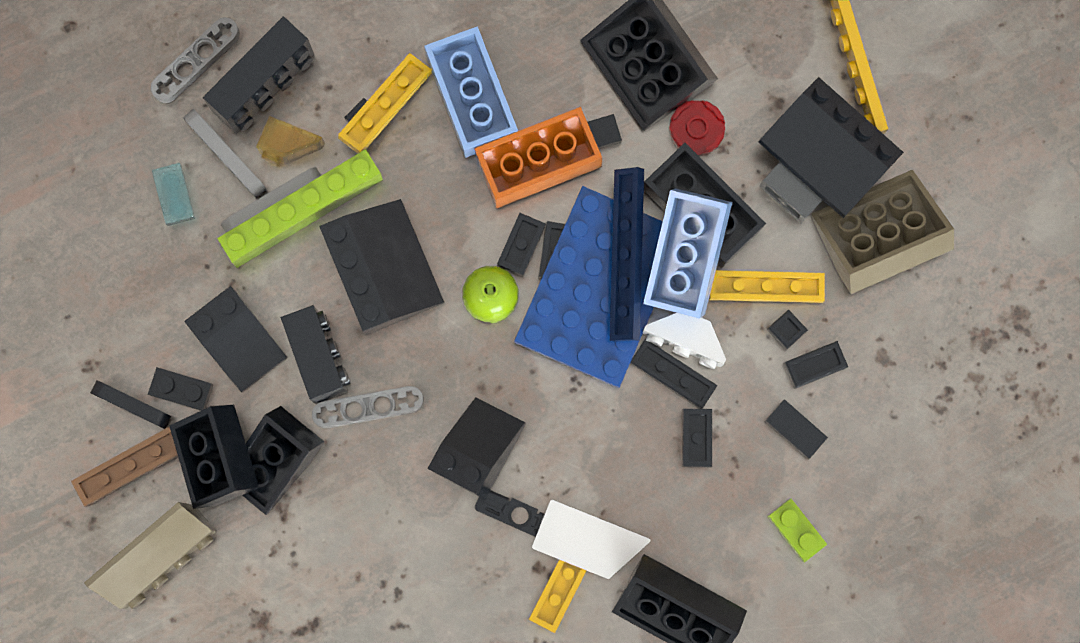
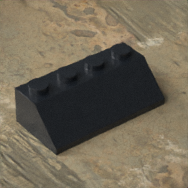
(677, 606)

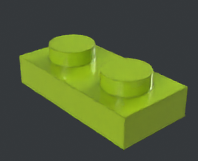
(797, 530)

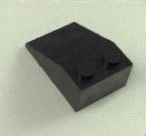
(235, 339)
(477, 447)
(279, 454)

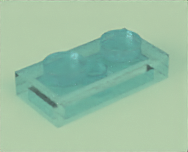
(173, 194)

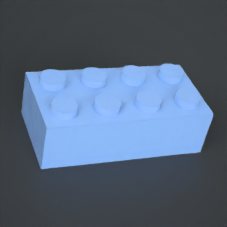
(470, 89)
(687, 253)

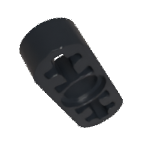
(130, 404)

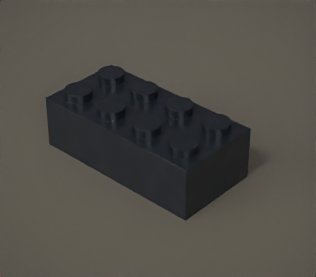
(260, 76)
(690, 173)

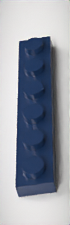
(627, 254)

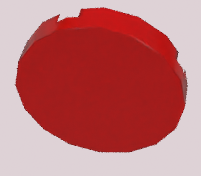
(698, 126)

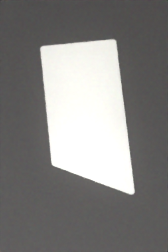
(586, 540)

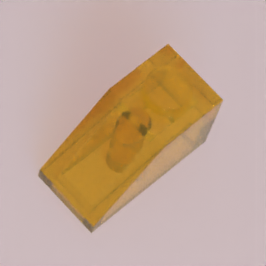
(286, 142)

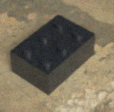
(316, 354)
(213, 456)

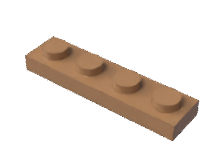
(125, 467)

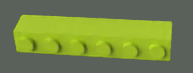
(300, 208)

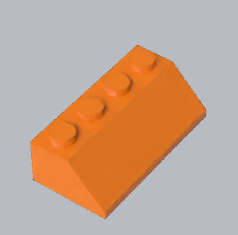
(538, 157)

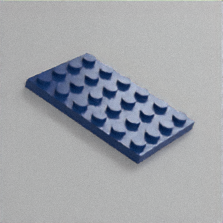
(573, 300)

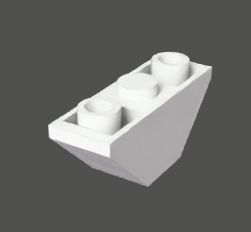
(687, 337)

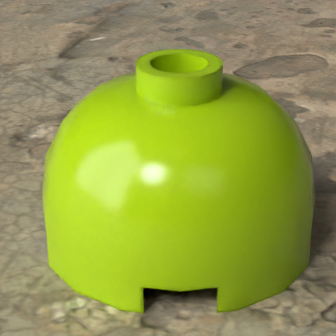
(494, 305)

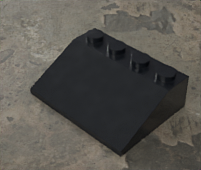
(648, 59)
(830, 147)
(381, 265)

